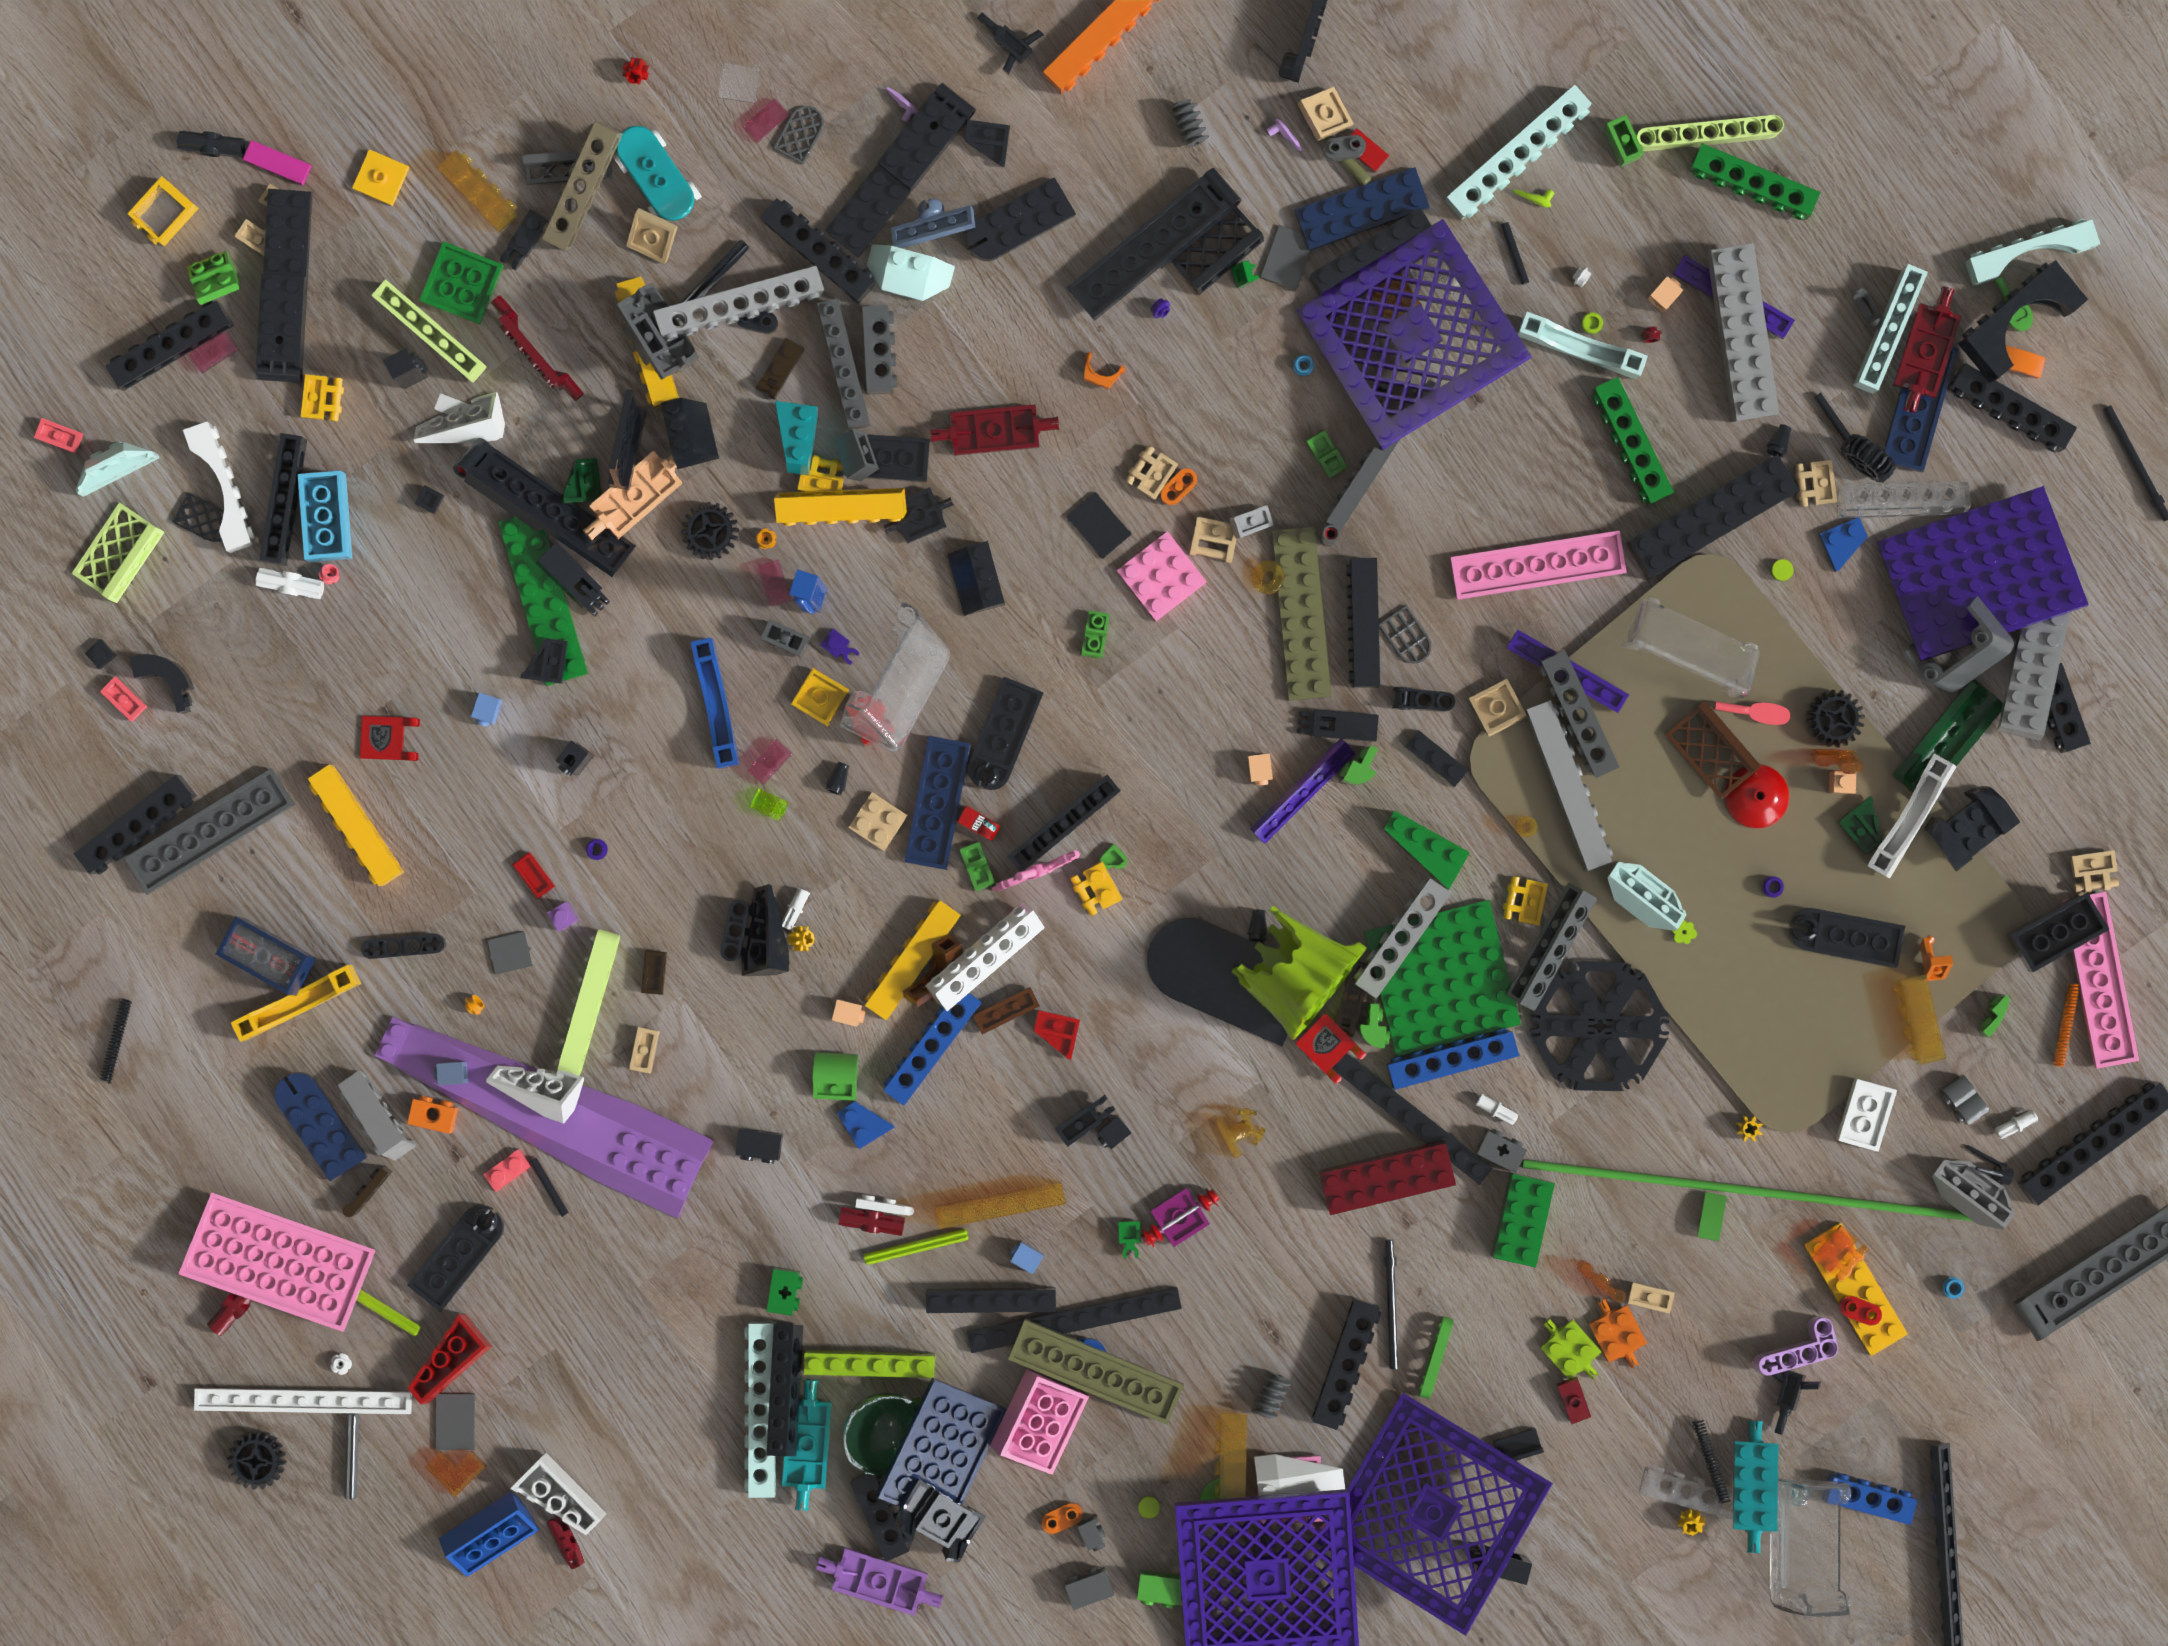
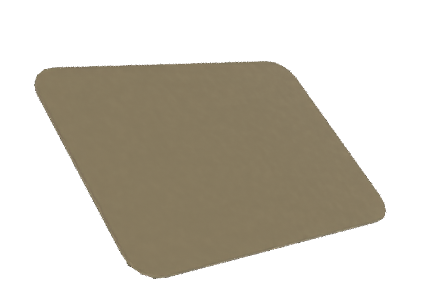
(1767, 1016)

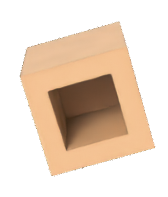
(1665, 294)
(1260, 769)
(1842, 783)
(848, 1013)

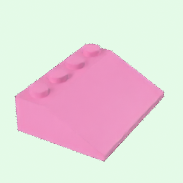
(1039, 1421)

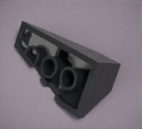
(766, 944)

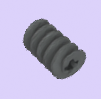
(1188, 123)
(1272, 1395)

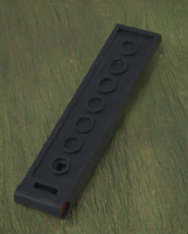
(900, 169)
(1155, 243)
(284, 286)
(539, 505)

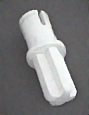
(795, 908)
(1496, 1109)
(2016, 1124)

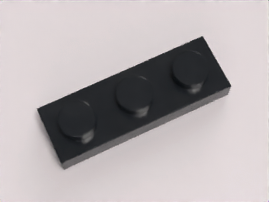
(1436, 758)

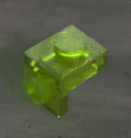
(769, 804)

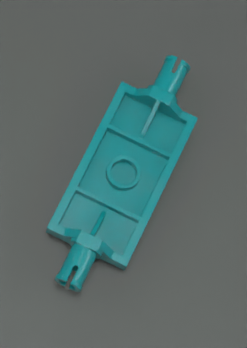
(809, 1466)
(1755, 1487)

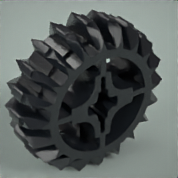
(1868, 458)
(718, 529)
(1840, 711)
(274, 1460)

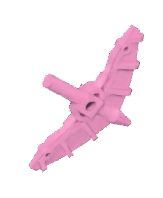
(1036, 871)

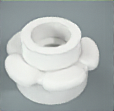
(1581, 276)
(335, 1367)

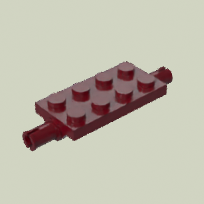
(510, 327)
(1927, 350)
(994, 430)

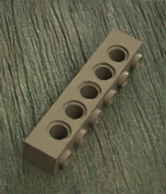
(610, 139)

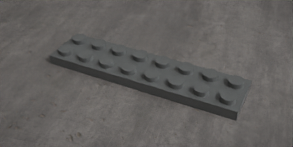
(209, 831)

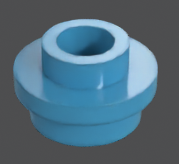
(1310, 365)
(1957, 1292)

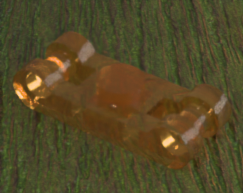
(1601, 1281)

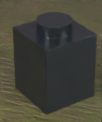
(1113, 1133)

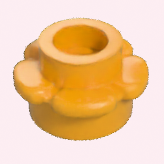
(771, 539)
(474, 1005)

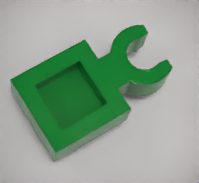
(1129, 1234)

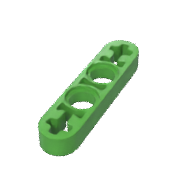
(1435, 1357)

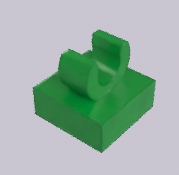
(1243, 274)

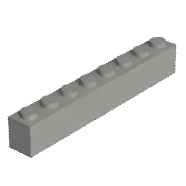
(1568, 785)

